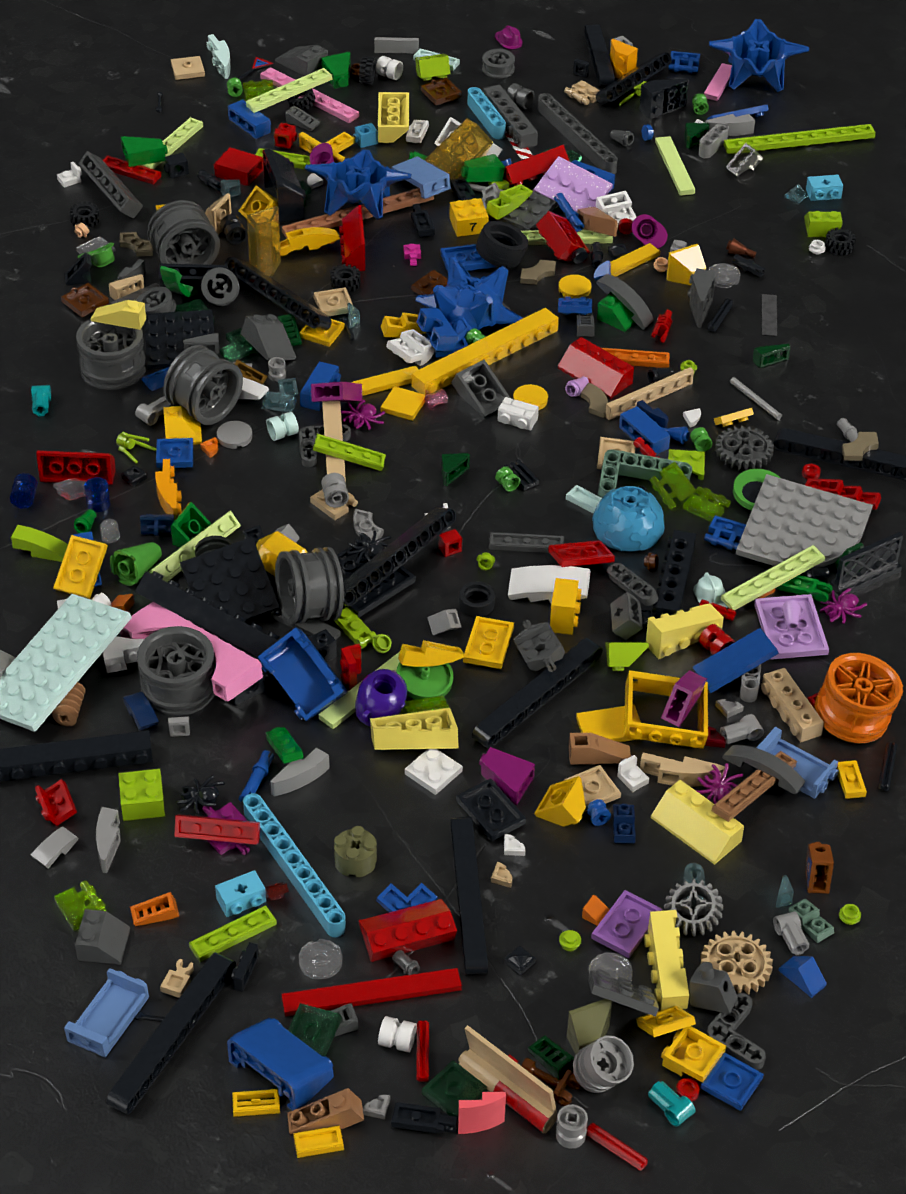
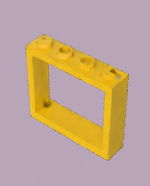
(663, 686)

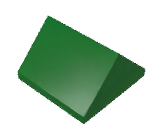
(188, 525)

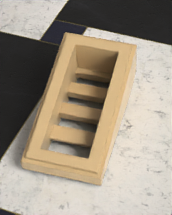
(116, 287)

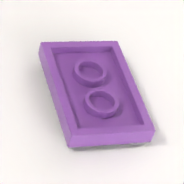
(625, 924)

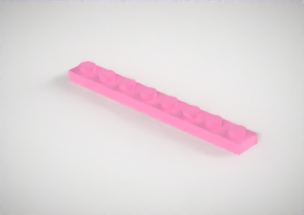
(322, 101)

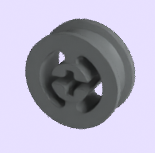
(498, 63)
(212, 276)
(157, 300)

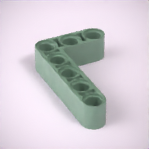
(635, 466)

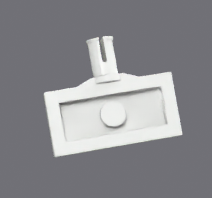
(417, 131)

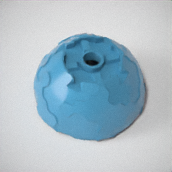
(628, 519)

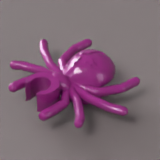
(364, 414)
(845, 605)
(719, 785)

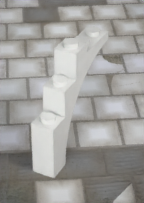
(118, 652)

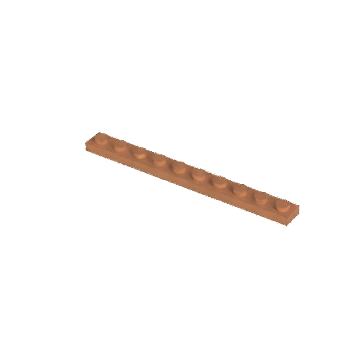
(390, 204)

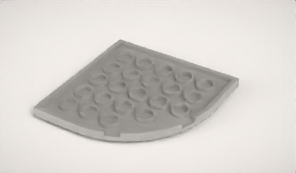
(796, 516)

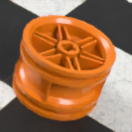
(858, 697)

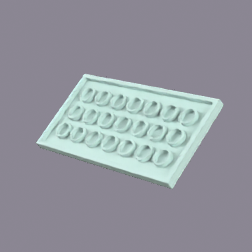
(57, 659)

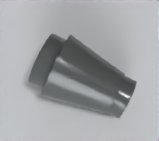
(623, 137)

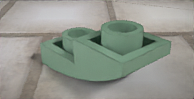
(811, 921)

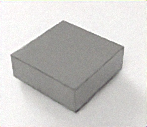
(179, 726)

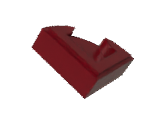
(714, 738)

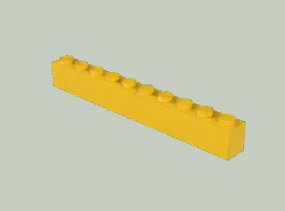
(491, 348)

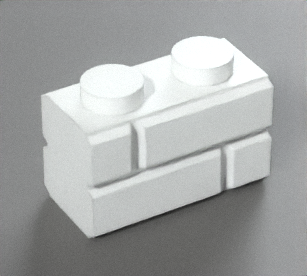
(518, 413)

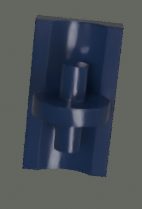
(156, 524)

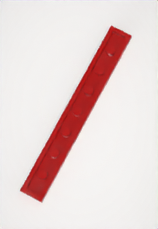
(374, 991)

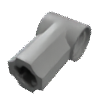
(151, 412)
(746, 728)
(790, 928)

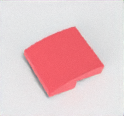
(481, 1114)

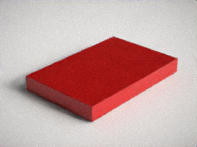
(581, 553)

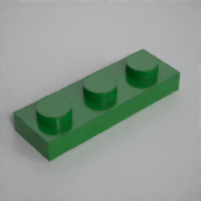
(284, 745)

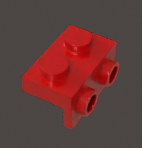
(350, 665)
(56, 802)

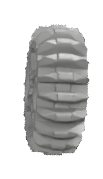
(684, 907)

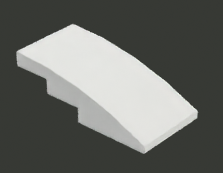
(539, 581)

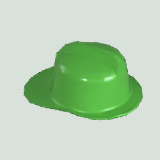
(102, 255)

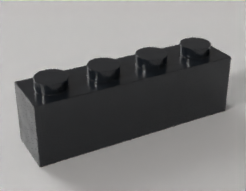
(193, 274)

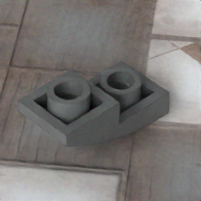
(136, 269)

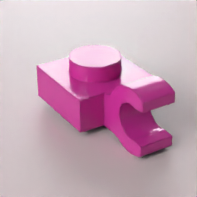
(412, 252)

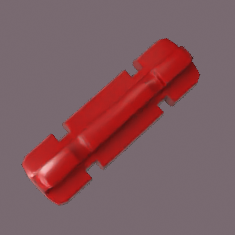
(644, 448)
(727, 613)

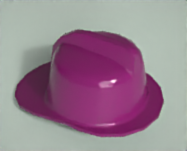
(509, 37)
(321, 154)
(649, 231)

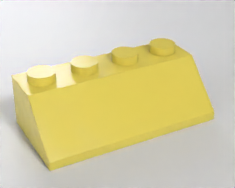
(392, 116)
(692, 821)

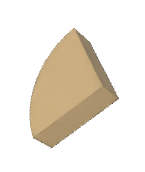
(501, 875)

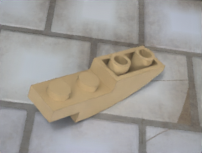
(671, 771)

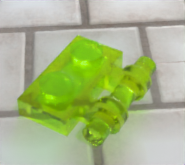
(254, 89)
(676, 481)
(704, 508)
(425, 704)
(73, 903)

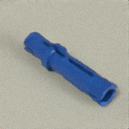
(571, 215)
(259, 770)

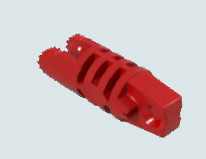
(663, 325)

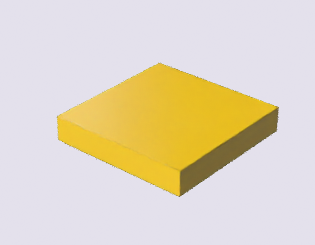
(323, 337)
(403, 403)
(665, 1021)

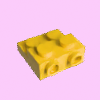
(692, 1053)

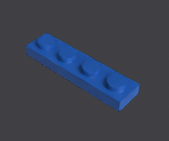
(757, 111)

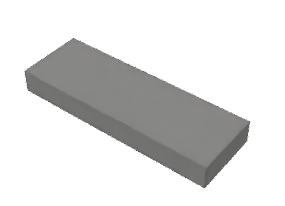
(396, 45)

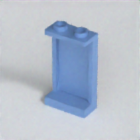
(425, 176)
(811, 769)
(108, 1013)

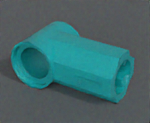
(40, 396)
(675, 1108)

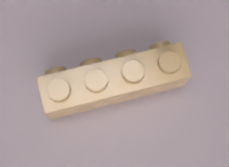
(792, 705)

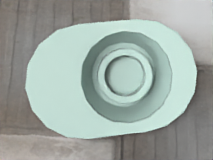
(710, 589)

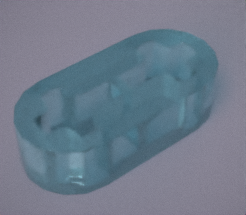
(279, 401)
(699, 871)

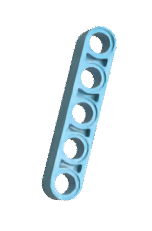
(486, 113)

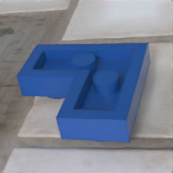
(394, 899)

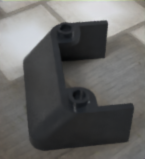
(281, 175)

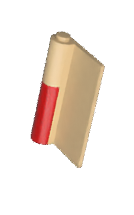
(503, 1074)

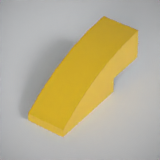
(394, 326)
(429, 654)

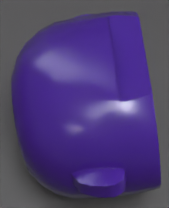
(380, 695)

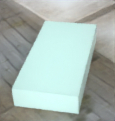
(583, 498)

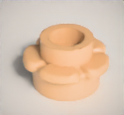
(81, 230)
(661, 264)

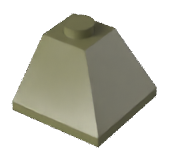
(588, 1023)

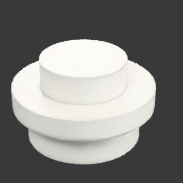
(817, 247)

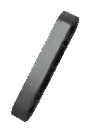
(630, 585)

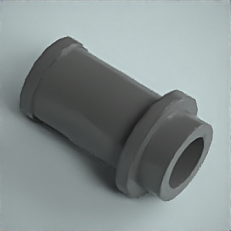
(407, 964)

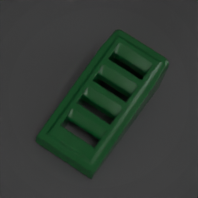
(291, 328)
(765, 355)
(558, 1068)

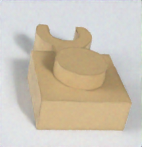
(177, 981)

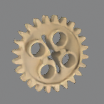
(742, 960)

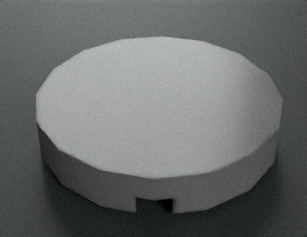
(234, 434)

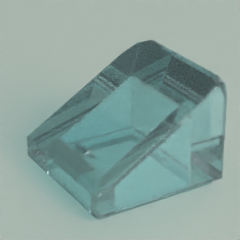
(231, 187)
(796, 194)
(353, 316)
(288, 386)
(785, 893)

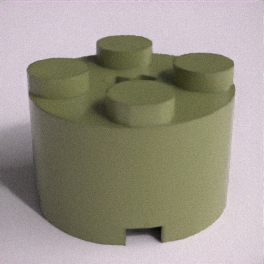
(355, 852)

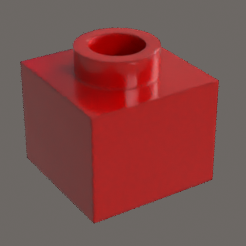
(450, 542)

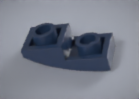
(655, 414)
(141, 709)
(624, 823)

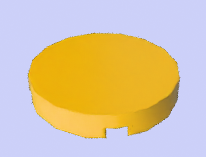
(574, 286)
(531, 394)

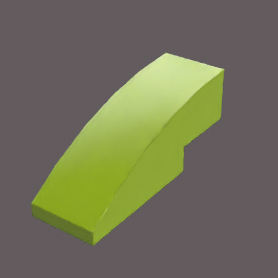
(508, 201)
(39, 543)

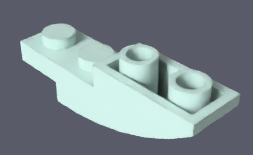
(221, 55)

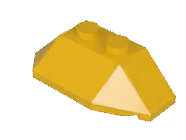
(272, 545)

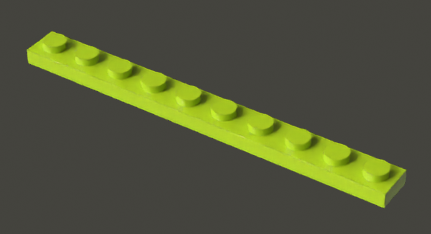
(801, 138)

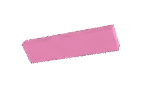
(718, 82)

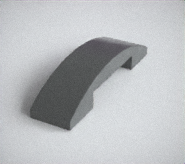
(628, 297)
(768, 763)

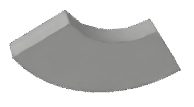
(364, 524)

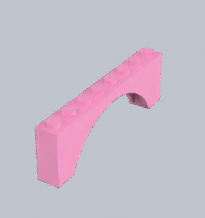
(234, 668)

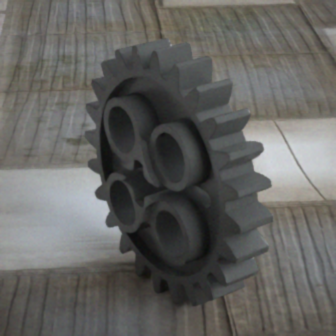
(744, 448)

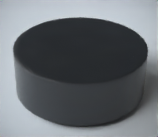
(579, 255)

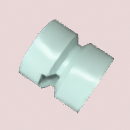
(278, 427)

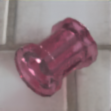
(436, 398)

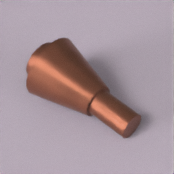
(736, 247)

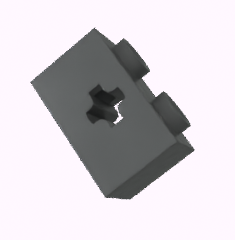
(626, 616)

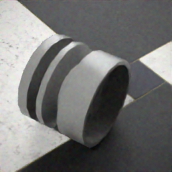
(603, 1064)

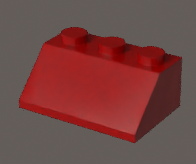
(560, 236)

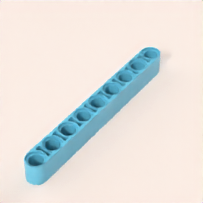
(295, 866)

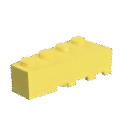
(680, 630)
(666, 960)

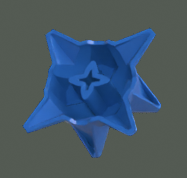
(758, 54)
(357, 181)
(470, 300)

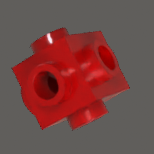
(285, 135)

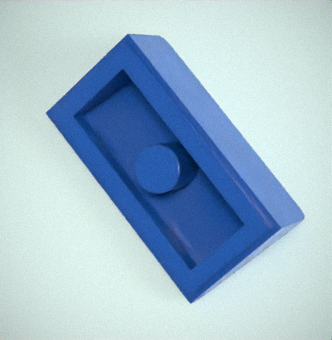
(156, 379)

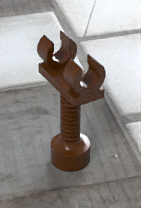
(560, 1095)

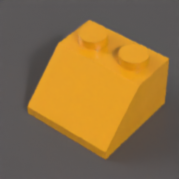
(622, 58)

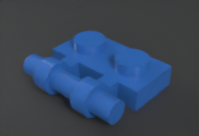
(684, 61)
(575, 305)
(725, 528)

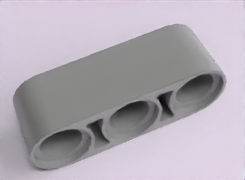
(713, 140)
(750, 684)

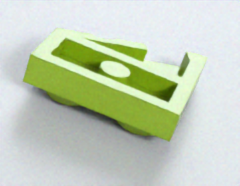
(694, 458)

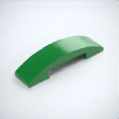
(172, 281)

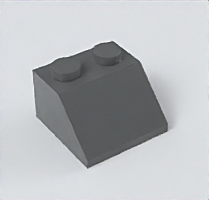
(101, 938)

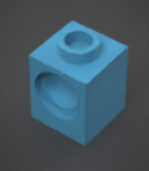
(366, 135)

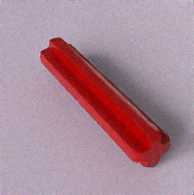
(422, 1051)
(616, 1146)

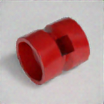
(715, 639)

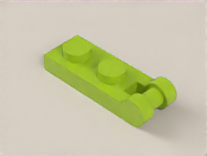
(355, 628)

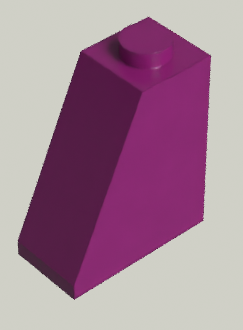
(336, 391)
(683, 697)
(508, 772)

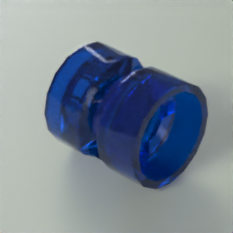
(23, 490)
(97, 494)

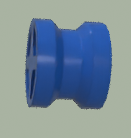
(598, 812)

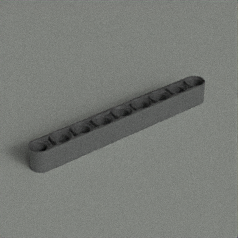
(577, 133)

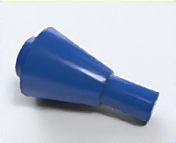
(678, 434)

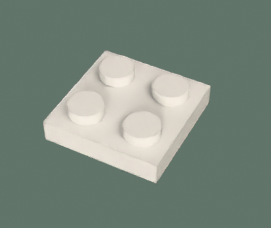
(433, 770)

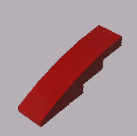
(852, 492)

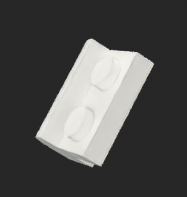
(616, 206)
(412, 347)

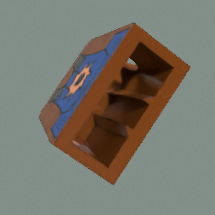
(819, 858)

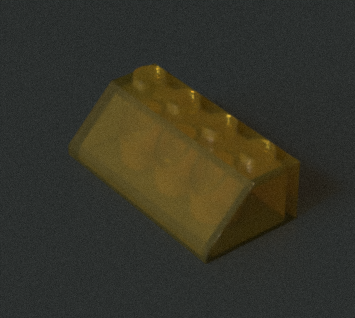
(462, 144)
(264, 240)

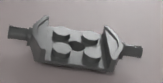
(533, 640)

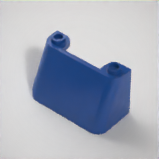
(302, 674)
(282, 1060)

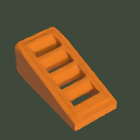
(156, 916)

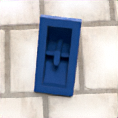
(804, 973)

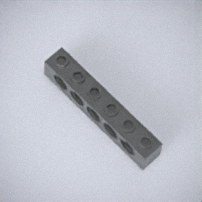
(516, 123)
(110, 184)

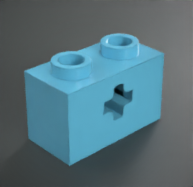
(824, 187)
(240, 893)

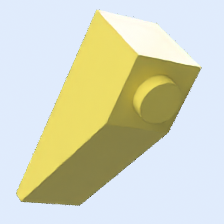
(123, 314)

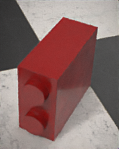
(238, 166)

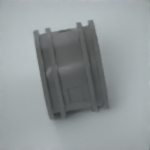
(183, 234)
(110, 355)
(203, 384)
(309, 585)
(176, 670)

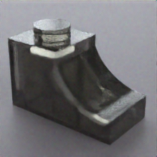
(745, 159)

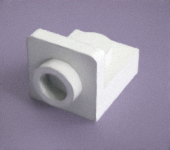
(70, 177)
(631, 774)

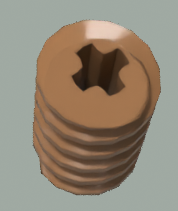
(68, 709)

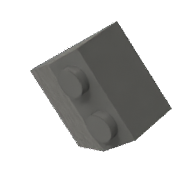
(303, 59)
(701, 293)
(268, 337)
(480, 388)

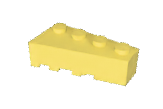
(415, 731)

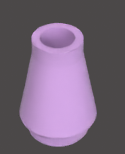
(576, 386)
(791, 611)

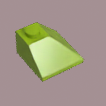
(623, 653)

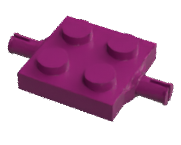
(226, 812)

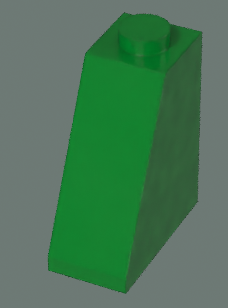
(339, 67)
(143, 150)
(483, 169)

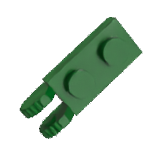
(804, 586)

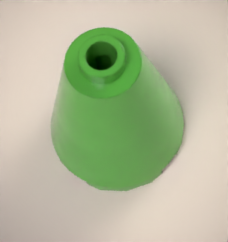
(134, 561)

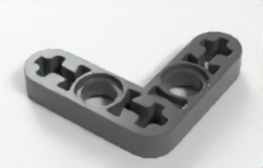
(312, 431)
(728, 1030)

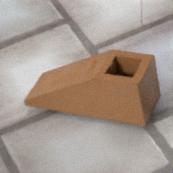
(598, 221)
(595, 749)
(334, 1110)

